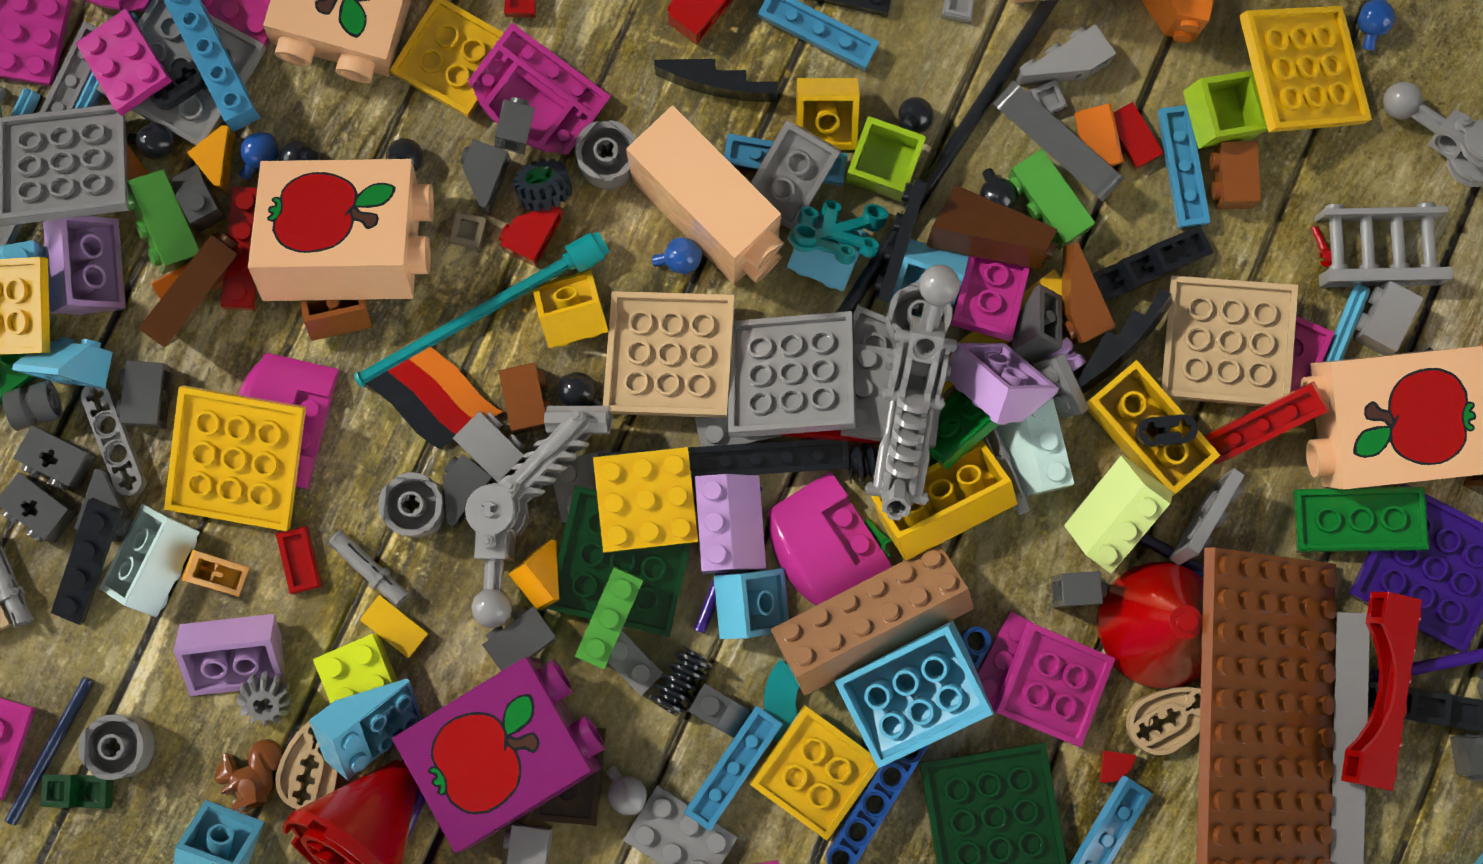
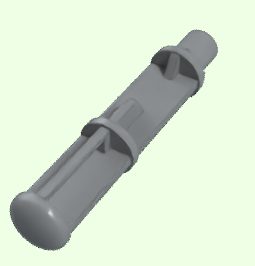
(998, 449)

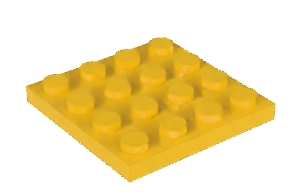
(1305, 68)
(234, 458)

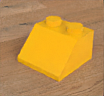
(829, 109)
(570, 309)

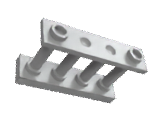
(1369, 273)

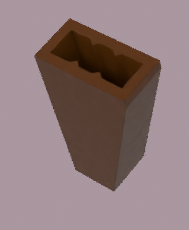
(990, 231)
(191, 289)

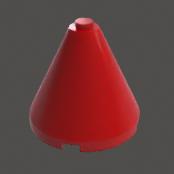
(1154, 624)
(359, 821)

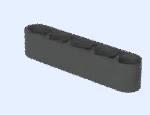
(1058, 141)

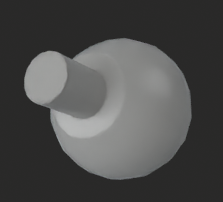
(626, 794)

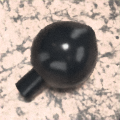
(915, 114)
(153, 140)
(406, 149)
(297, 151)
(998, 189)
(578, 390)

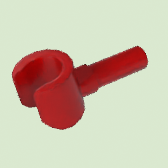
(1322, 245)

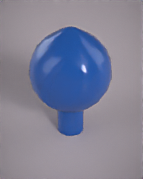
(1375, 19)
(255, 149)
(680, 256)

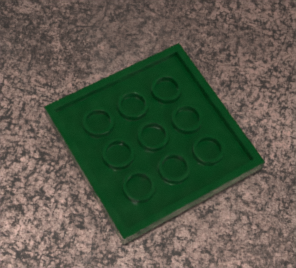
(586, 570)
(993, 807)

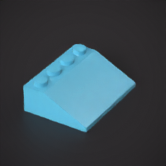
(915, 694)

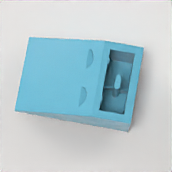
(362, 725)

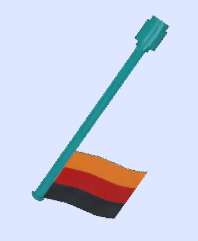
(431, 389)

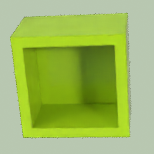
(1225, 109)
(885, 158)

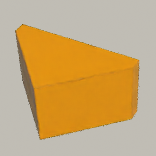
(215, 157)
(215, 573)
(539, 575)

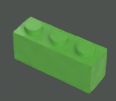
(1050, 198)
(161, 221)
(609, 617)

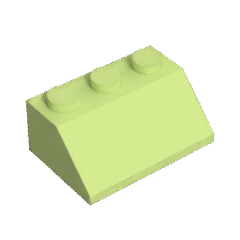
(1118, 513)

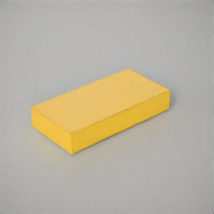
(394, 626)

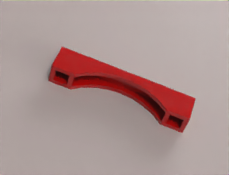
(1375, 752)

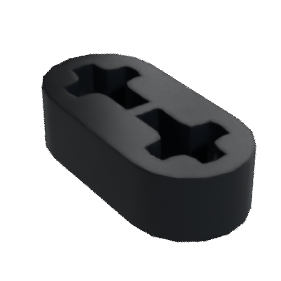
(179, 89)
(1165, 423)

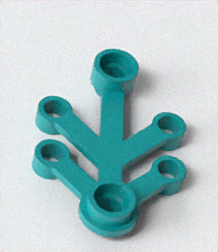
(807, 238)

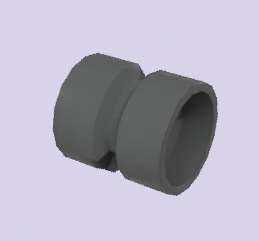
(26, 407)

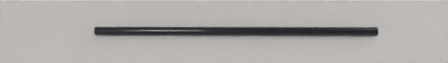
(956, 143)

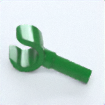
(881, 537)

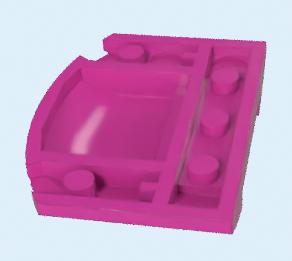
(529, 71)
(298, 384)
(823, 541)

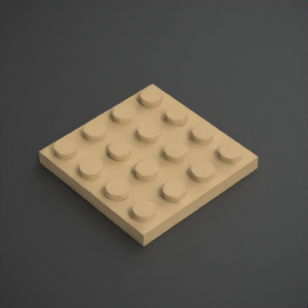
(1229, 340)
(669, 354)

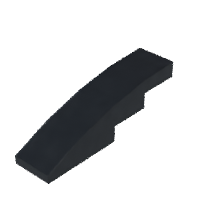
(704, 78)
(1152, 263)
(1115, 349)
(1438, 708)

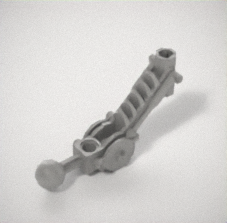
(1455, 137)
(905, 445)
(501, 510)

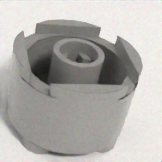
(599, 138)
(905, 305)
(401, 492)
(98, 751)

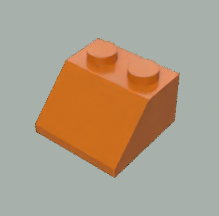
(1180, 18)

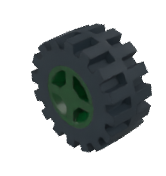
(542, 185)

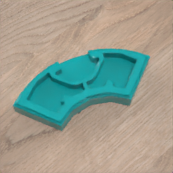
(781, 696)

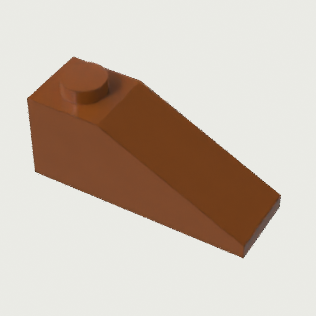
(1082, 302)

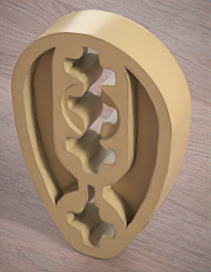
(1156, 705)
(292, 766)

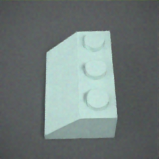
(1038, 451)
(149, 561)

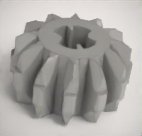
(272, 708)

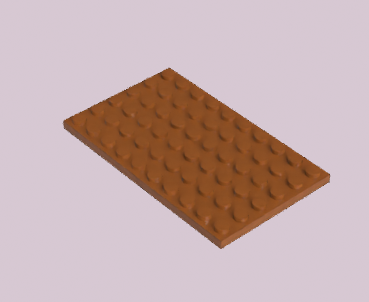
(1266, 709)

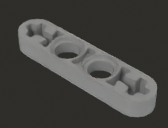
(109, 441)

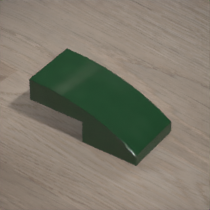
(76, 791)

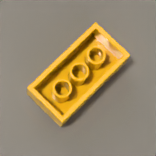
(1136, 397)
(958, 500)

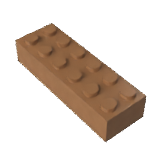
(872, 619)

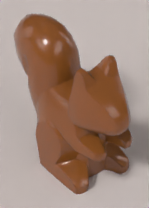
(251, 782)

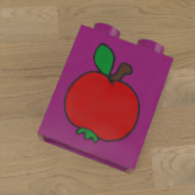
(500, 751)

